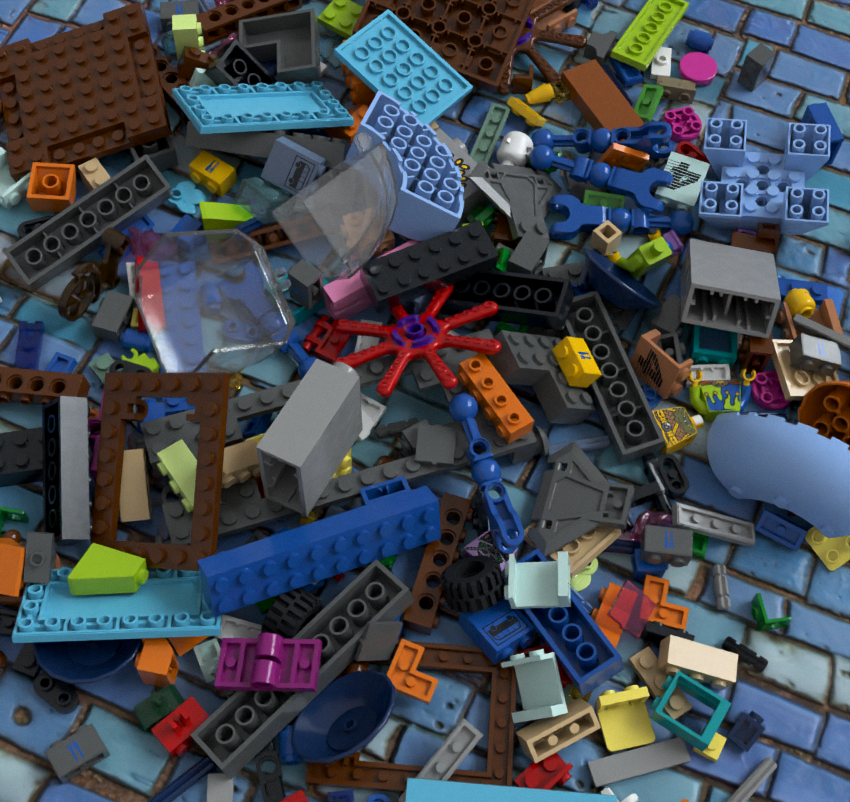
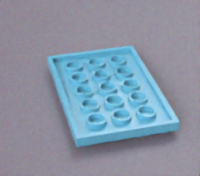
(404, 67)

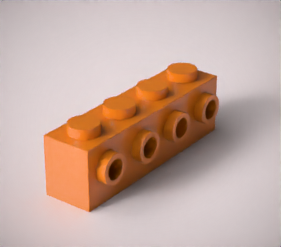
(495, 398)

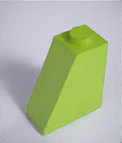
(222, 215)
(107, 572)

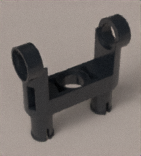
(654, 491)

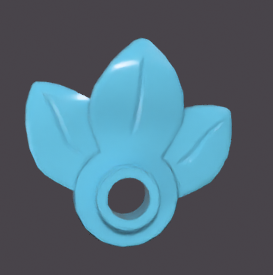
(186, 197)

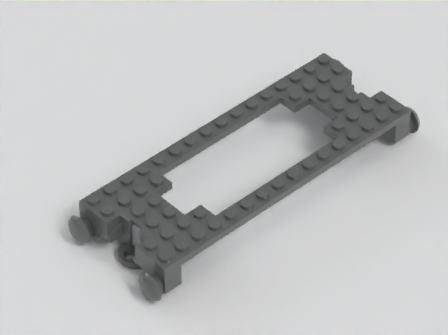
(242, 502)

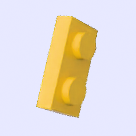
(520, 108)

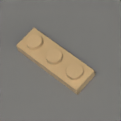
(645, 666)

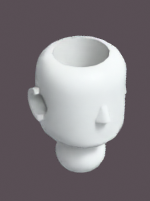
(515, 149)

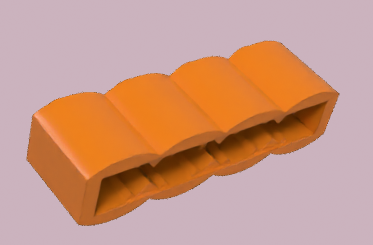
(605, 623)

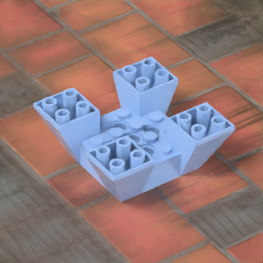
(764, 185)

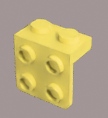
(832, 551)
(624, 718)

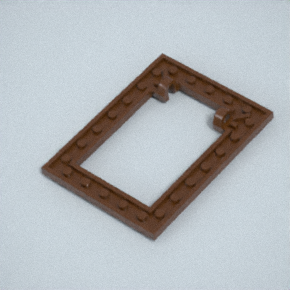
(210, 397)
(391, 777)

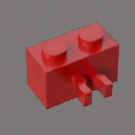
(177, 727)

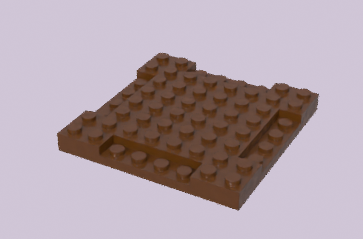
(467, 34)
(82, 92)

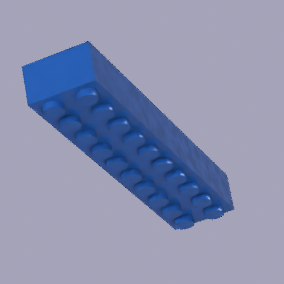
(319, 550)

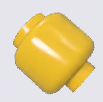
(800, 302)

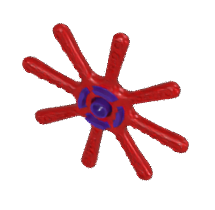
(419, 338)

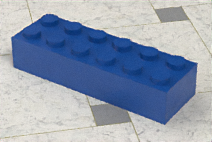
(575, 638)

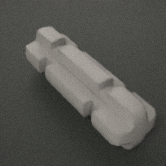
(721, 587)

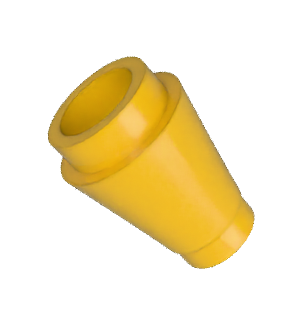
(541, 94)

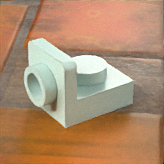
(208, 658)

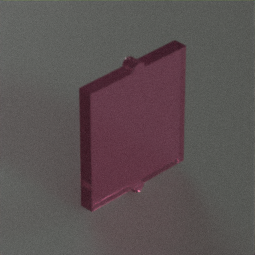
(631, 609)

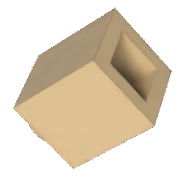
(606, 238)

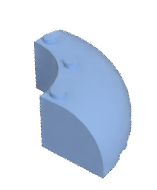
(423, 170)
(783, 467)

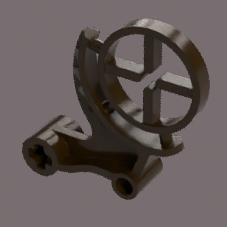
(101, 276)

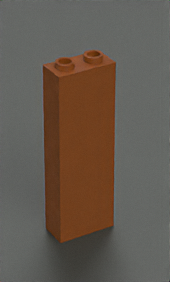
(599, 97)

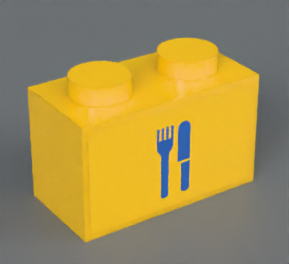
(212, 173)
(576, 362)

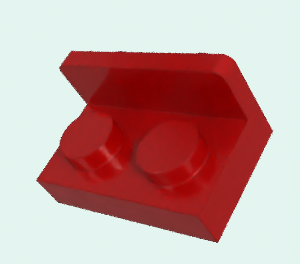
(545, 774)

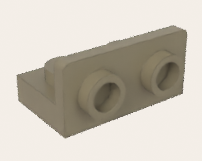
(677, 89)

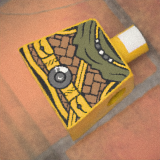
(677, 428)

